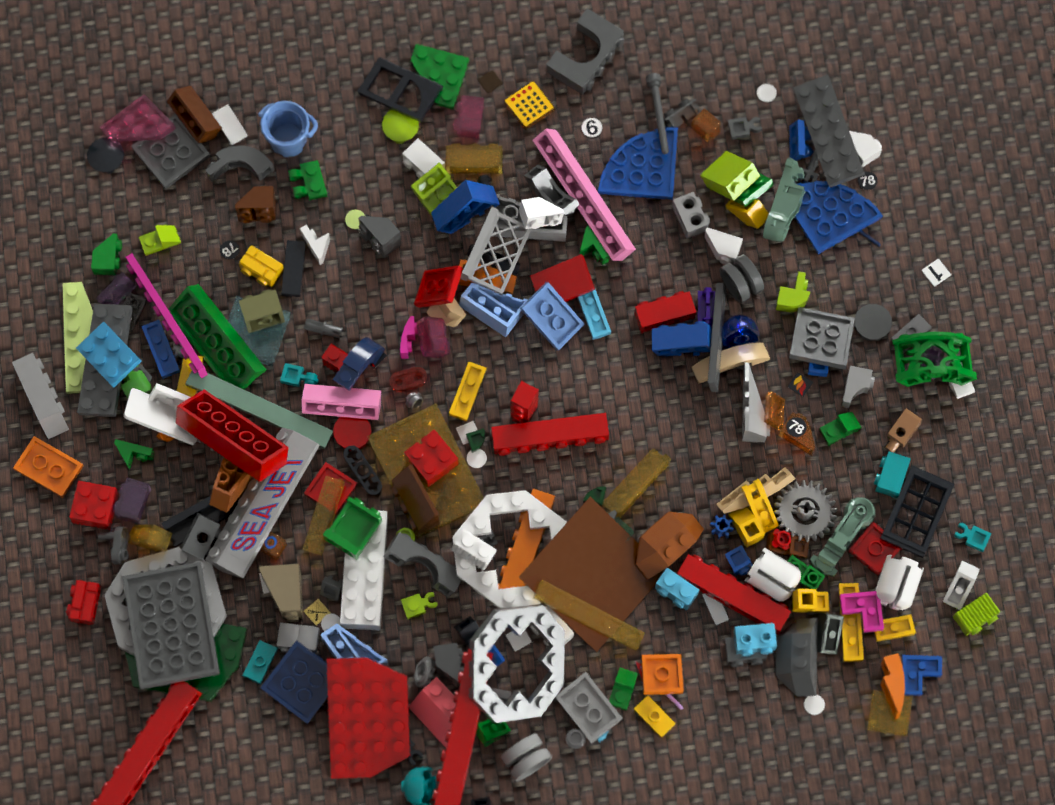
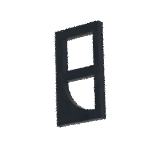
(427, 87)

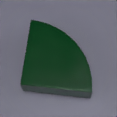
(476, 439)
(597, 494)

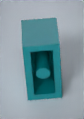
(892, 474)

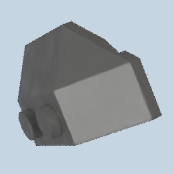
(798, 656)

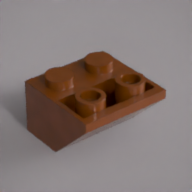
(257, 205)

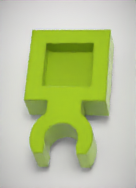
(416, 606)

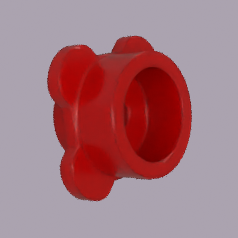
(786, 539)

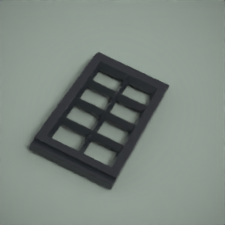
(931, 480)

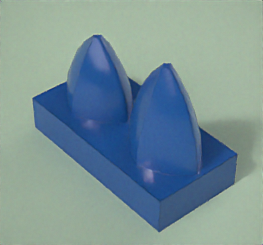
(797, 136)

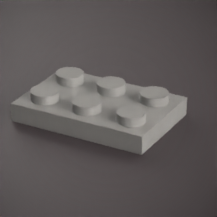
(588, 707)

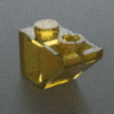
(150, 537)

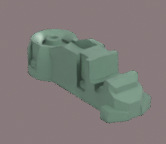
(786, 202)
(856, 516)

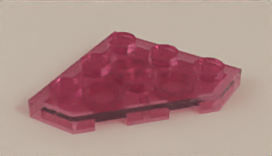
(138, 122)

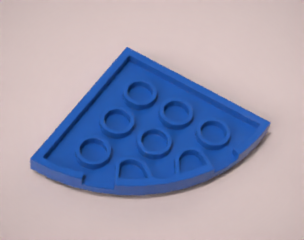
(642, 168)
(833, 214)

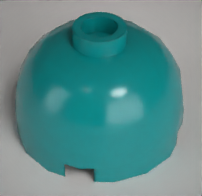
(419, 786)

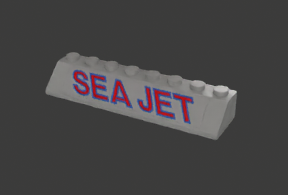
(260, 508)

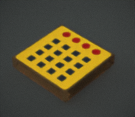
(529, 105)

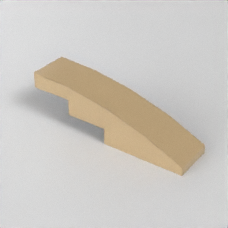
(737, 500)

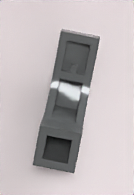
(240, 157)
(547, 189)

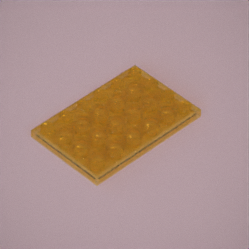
(455, 492)

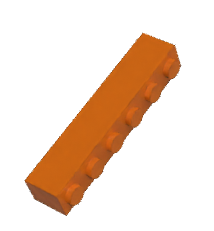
(525, 545)

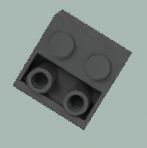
(380, 233)
(448, 661)

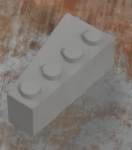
(511, 209)
(41, 395)

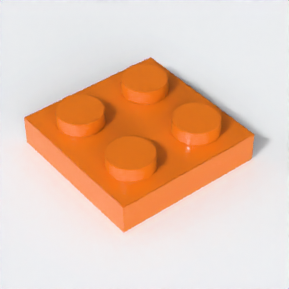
(662, 674)

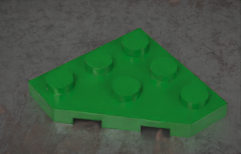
(443, 69)

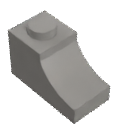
(857, 382)

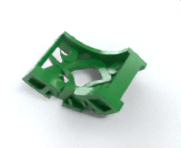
(946, 342)

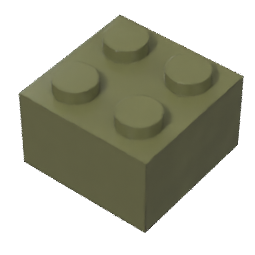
(261, 310)

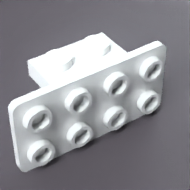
(158, 411)

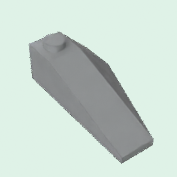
(753, 424)

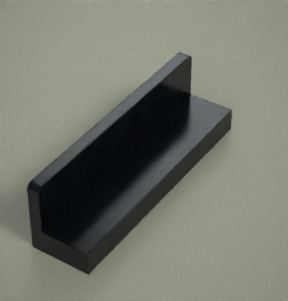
(180, 523)

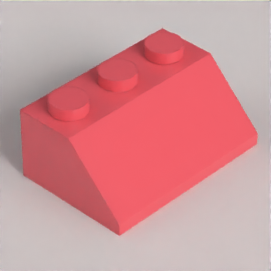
(434, 709)

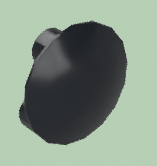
(105, 155)

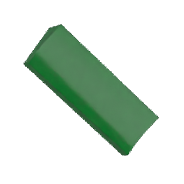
(215, 338)

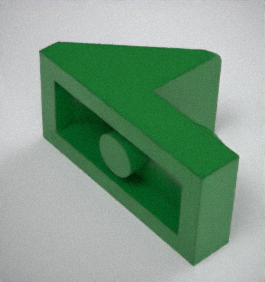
(591, 242)
(841, 427)
(129, 450)
(623, 688)
(489, 731)

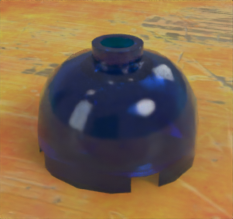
(739, 331)

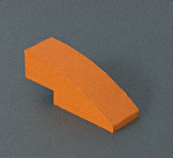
(893, 683)

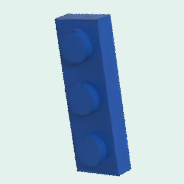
(160, 349)

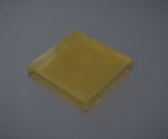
(882, 719)

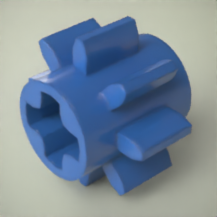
(716, 525)

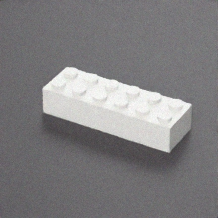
(364, 583)

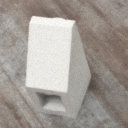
(539, 213)

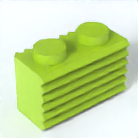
(976, 614)

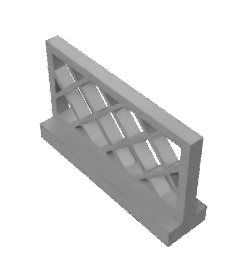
(479, 249)

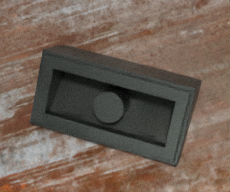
(829, 633)

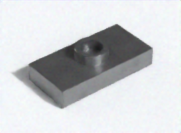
(916, 325)

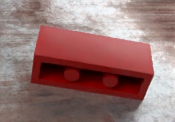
(665, 311)
(524, 403)

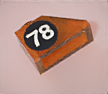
(798, 433)

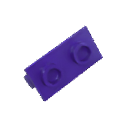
(706, 305)

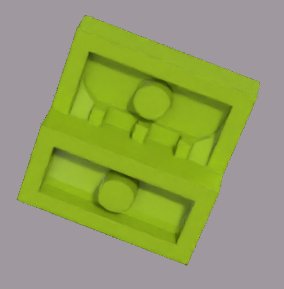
(433, 187)

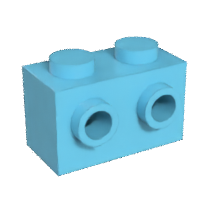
(677, 589)
(755, 639)

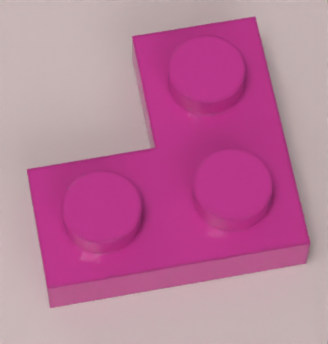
(868, 605)

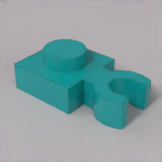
(976, 537)

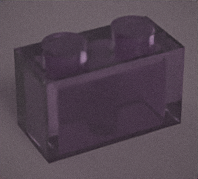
(132, 500)

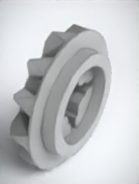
(424, 672)

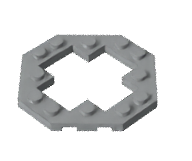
(116, 595)

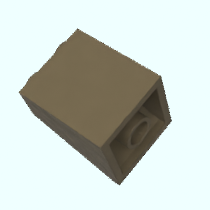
(285, 587)

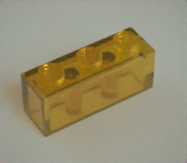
(474, 158)

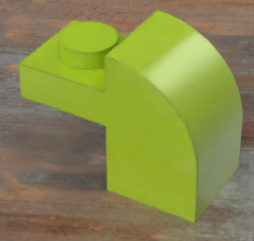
(791, 299)

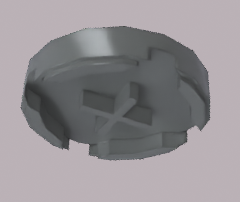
(872, 322)

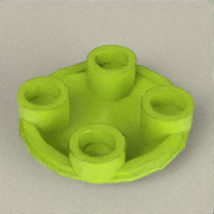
(399, 127)

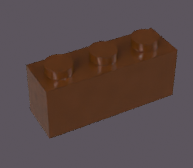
(194, 114)

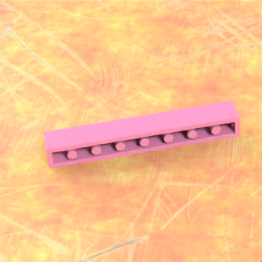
(580, 187)

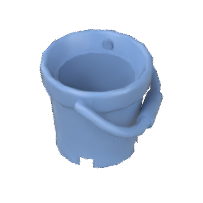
(286, 127)

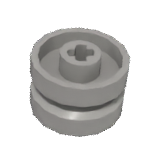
(526, 757)

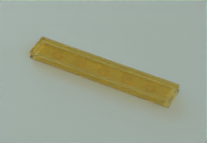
(588, 615)

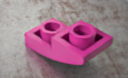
(408, 334)

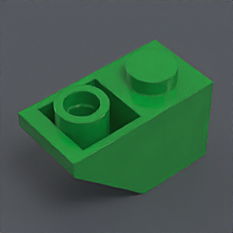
(105, 256)

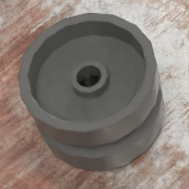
(741, 278)

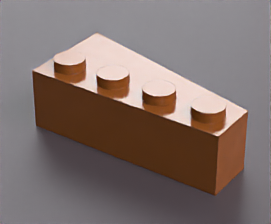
(228, 485)

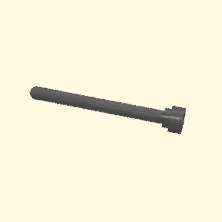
(653, 81)

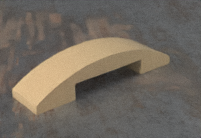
(732, 358)

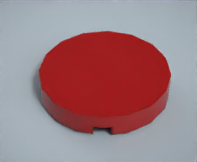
(351, 432)

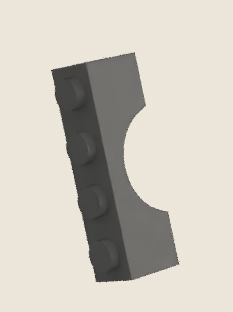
(404, 550)

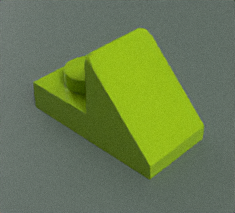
(161, 239)

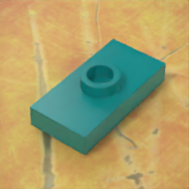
(260, 662)

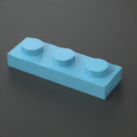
(594, 315)

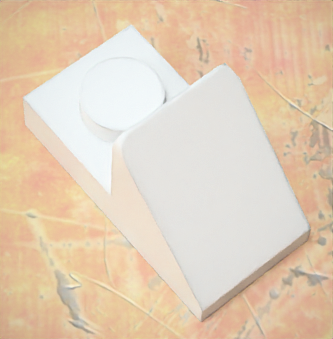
(317, 247)

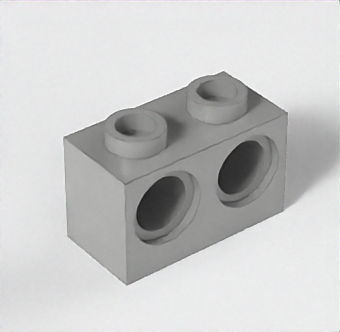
(685, 215)

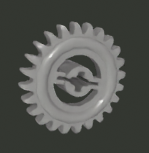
(823, 515)

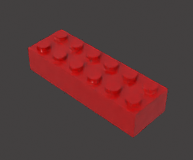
(232, 435)

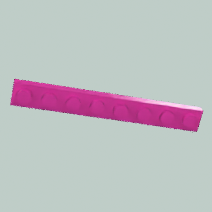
(168, 322)

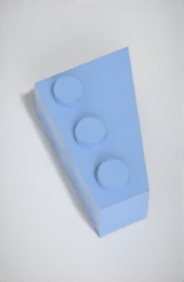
(491, 308)
(345, 645)

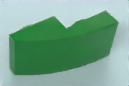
(810, 576)

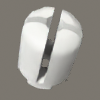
(774, 576)
(898, 582)

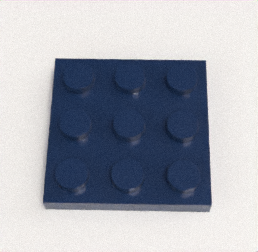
(299, 682)

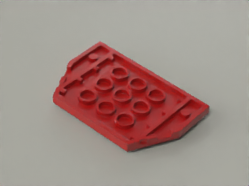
(366, 717)

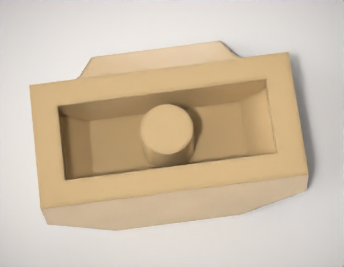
(451, 313)

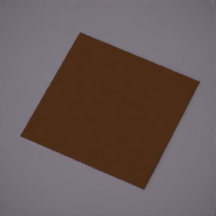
(593, 566)

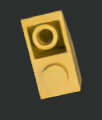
(747, 526)

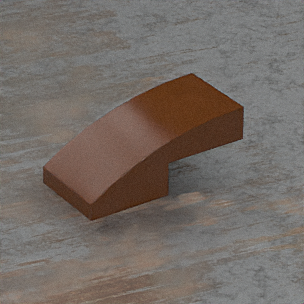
(796, 548)

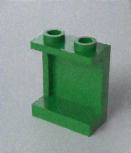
(353, 528)

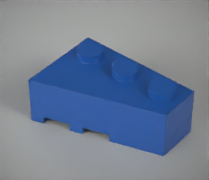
(462, 205)
(681, 339)

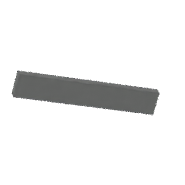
(716, 339)

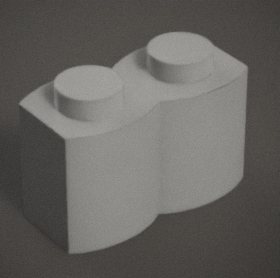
(304, 634)

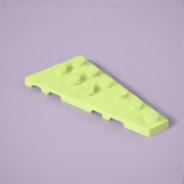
(76, 328)

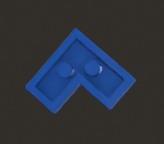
(917, 667)

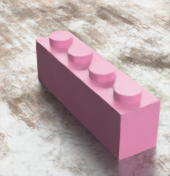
(341, 402)

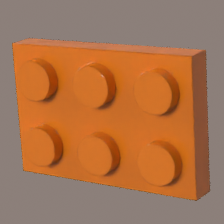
(48, 466)

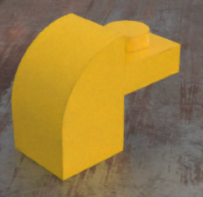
(810, 601)

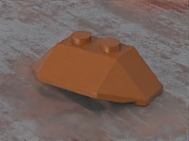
(666, 542)

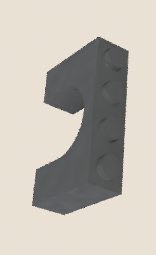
(581, 75)

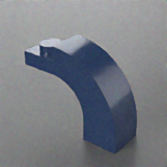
(357, 360)

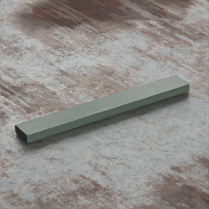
(260, 407)

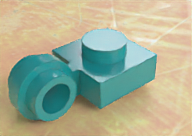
(293, 375)

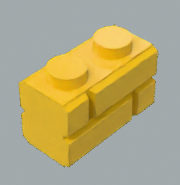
(261, 266)

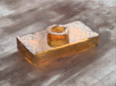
(774, 410)

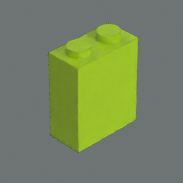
(730, 175)

